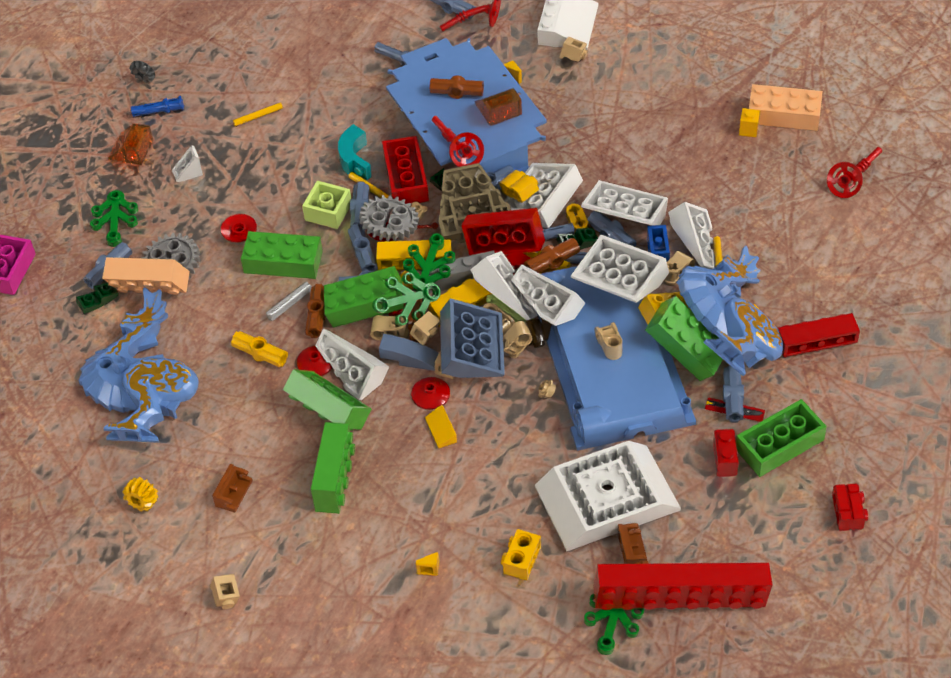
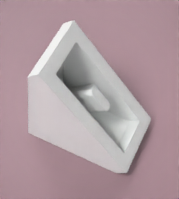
(188, 166)

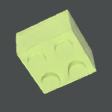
(327, 204)

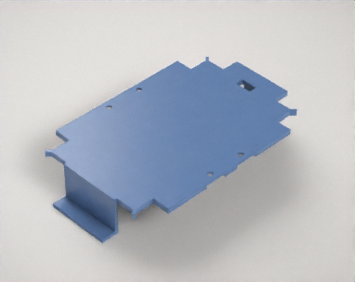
(503, 142)

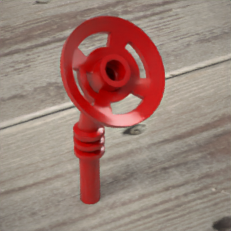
(490, 9)
(463, 147)
(855, 175)

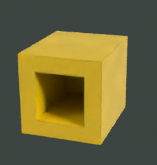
(749, 122)

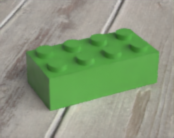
(282, 255)
(353, 297)
(683, 337)
(326, 399)
(780, 437)
(332, 468)

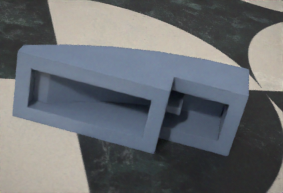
(407, 352)

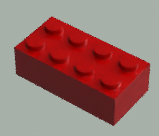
(405, 169)
(504, 232)

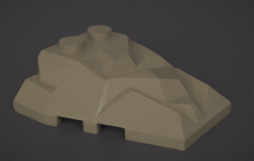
(464, 193)

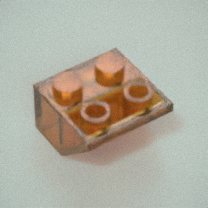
(500, 106)
(132, 145)

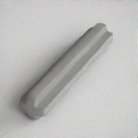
(288, 301)

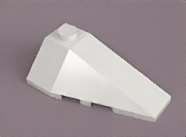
(694, 229)
(495, 276)
(548, 298)
(354, 366)

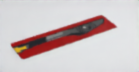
(749, 412)

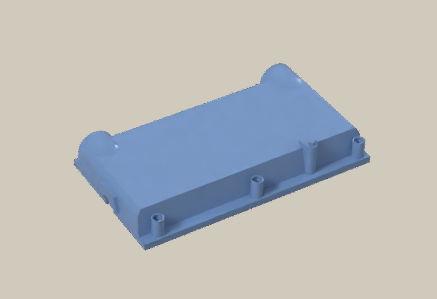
(619, 396)

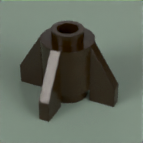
(539, 331)

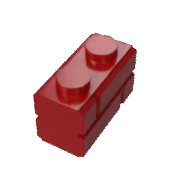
(725, 452)
(848, 507)

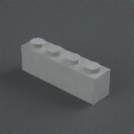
(459, 271)

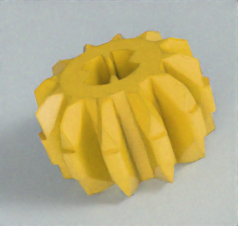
(140, 494)

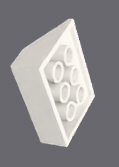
(566, 19)
(555, 187)
(626, 203)
(621, 269)

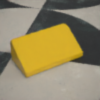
(441, 427)

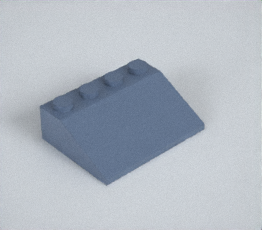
(471, 341)

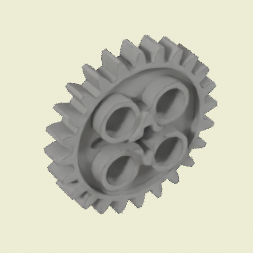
(376, 214)
(175, 248)

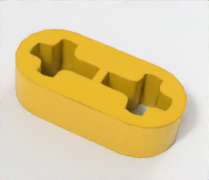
(580, 217)

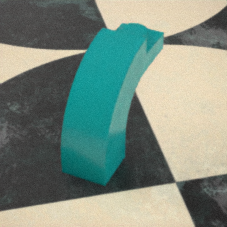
(349, 144)

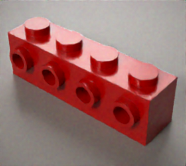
(819, 334)

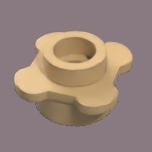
(420, 209)
(546, 389)

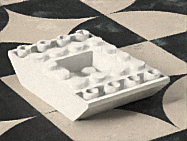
(586, 511)

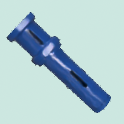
(166, 105)

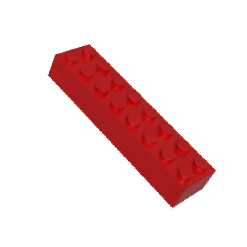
(682, 585)

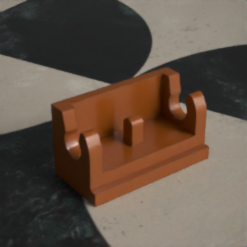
(232, 488)
(631, 544)

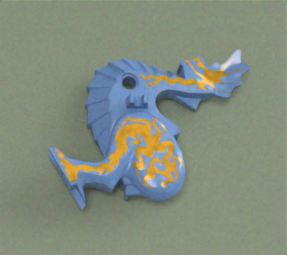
(716, 302)
(143, 385)

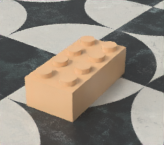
(786, 106)
(140, 273)

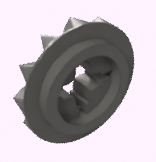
(142, 71)

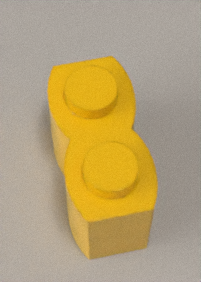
(519, 185)

